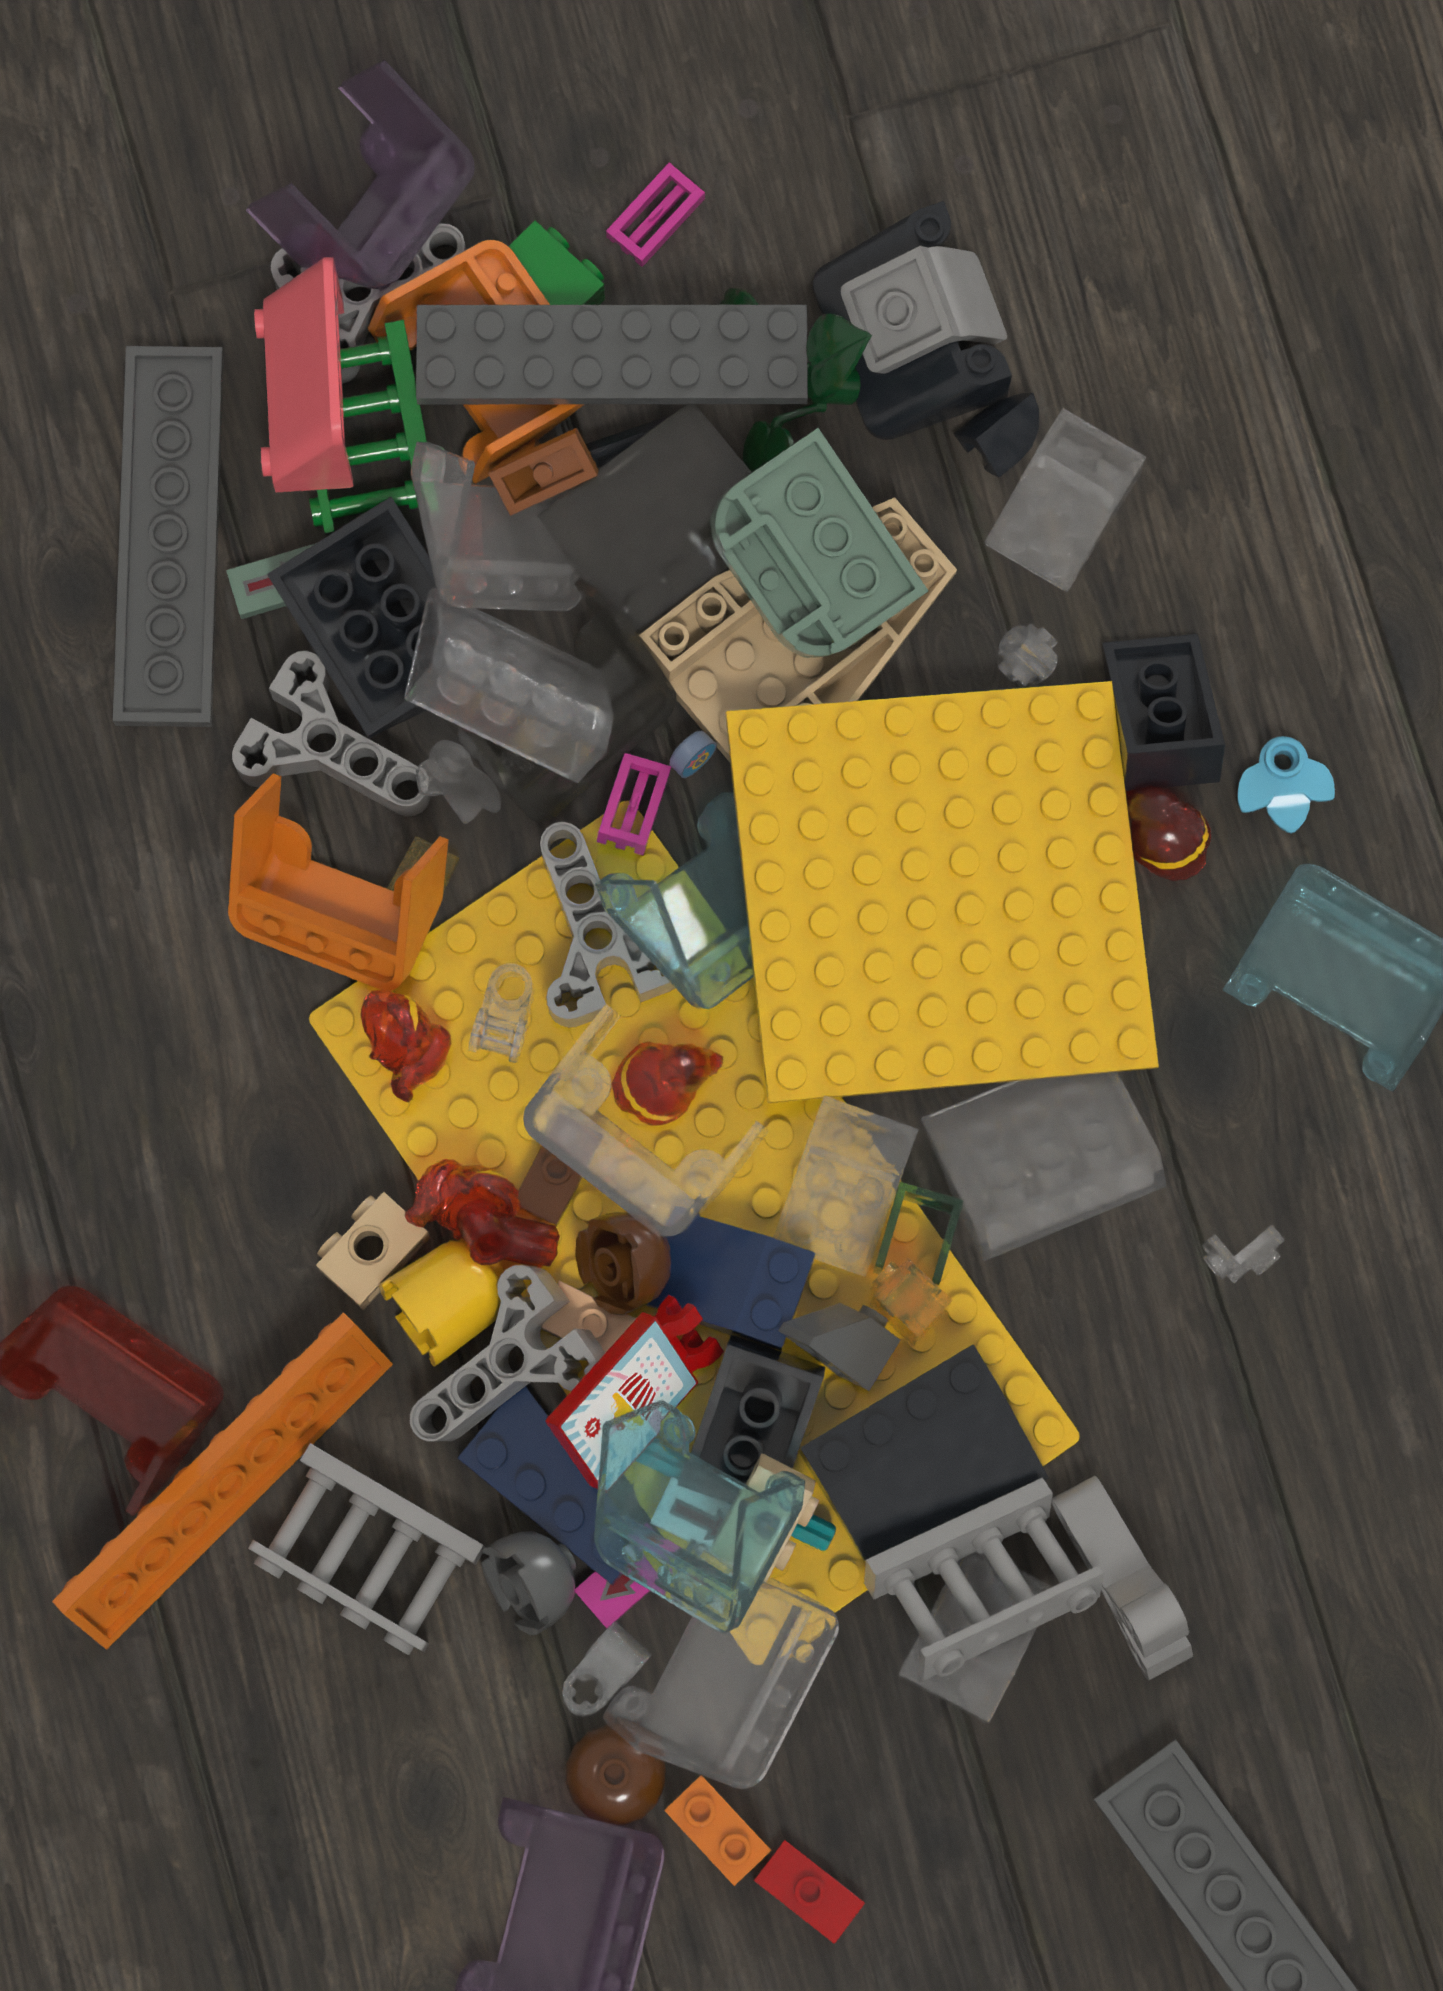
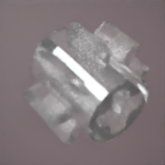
(1027, 654)

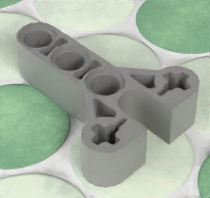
(357, 315)
(292, 752)
(583, 962)
(516, 1325)
(1134, 1592)

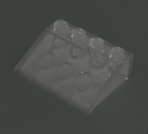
(510, 688)
(1043, 1156)

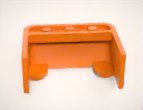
(321, 911)

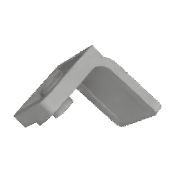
(922, 305)

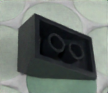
(1164, 712)
(757, 1408)

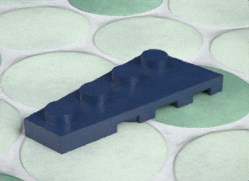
(535, 1473)

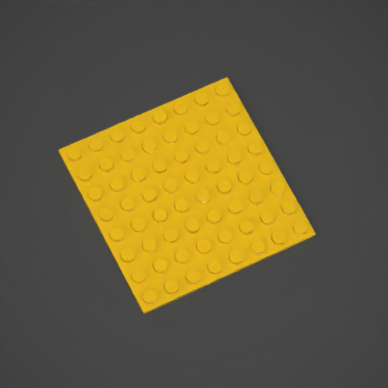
(940, 891)

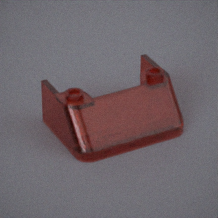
(115, 1376)

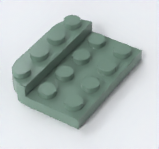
(812, 551)

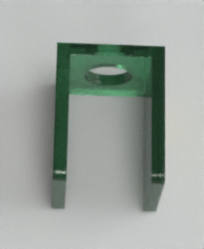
(929, 1199)

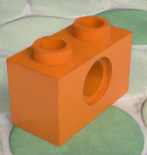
(717, 1830)

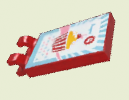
(636, 1371)

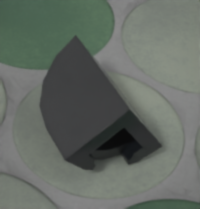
(1002, 432)

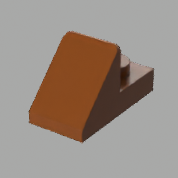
(542, 470)

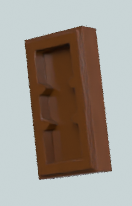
(548, 1187)

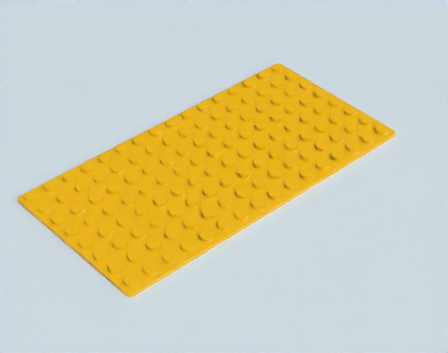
(478, 1110)

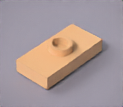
(585, 1314)

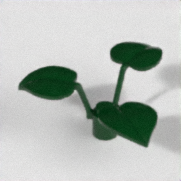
(831, 379)

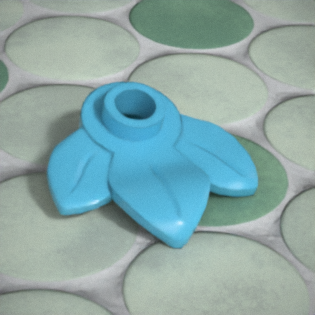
(1286, 791)

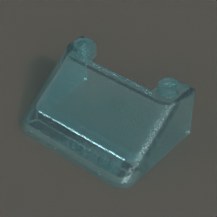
(693, 918)
(1348, 966)
(684, 1522)

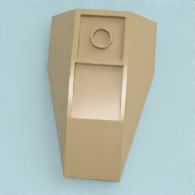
(729, 660)

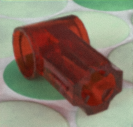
(501, 1236)

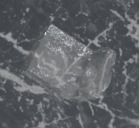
(1257, 1255)

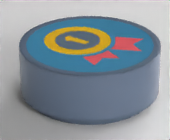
(692, 753)

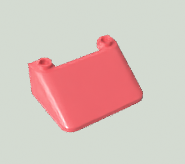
(304, 382)

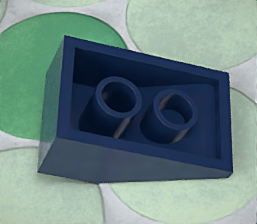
(737, 1279)

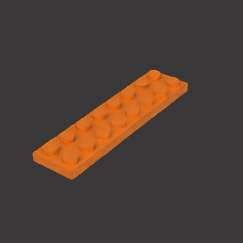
(222, 1482)

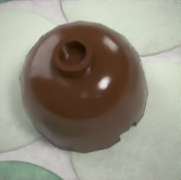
(622, 1261)
(612, 1778)

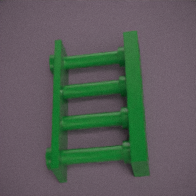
(399, 398)

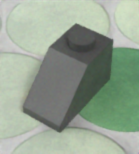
(845, 1341)

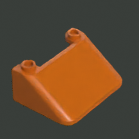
(478, 276)

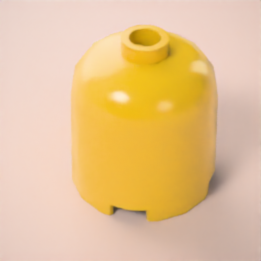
(444, 1299)

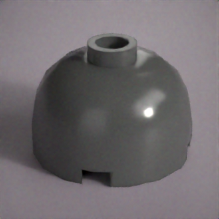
(531, 1577)

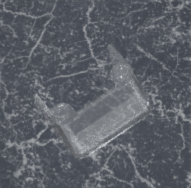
(568, 1124)

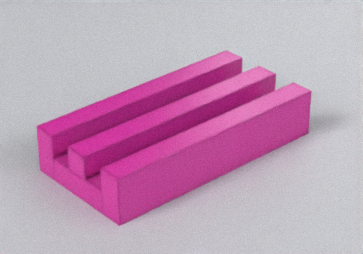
(629, 245)
(623, 836)

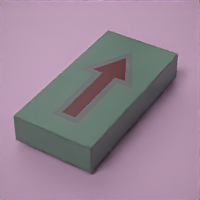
(254, 589)

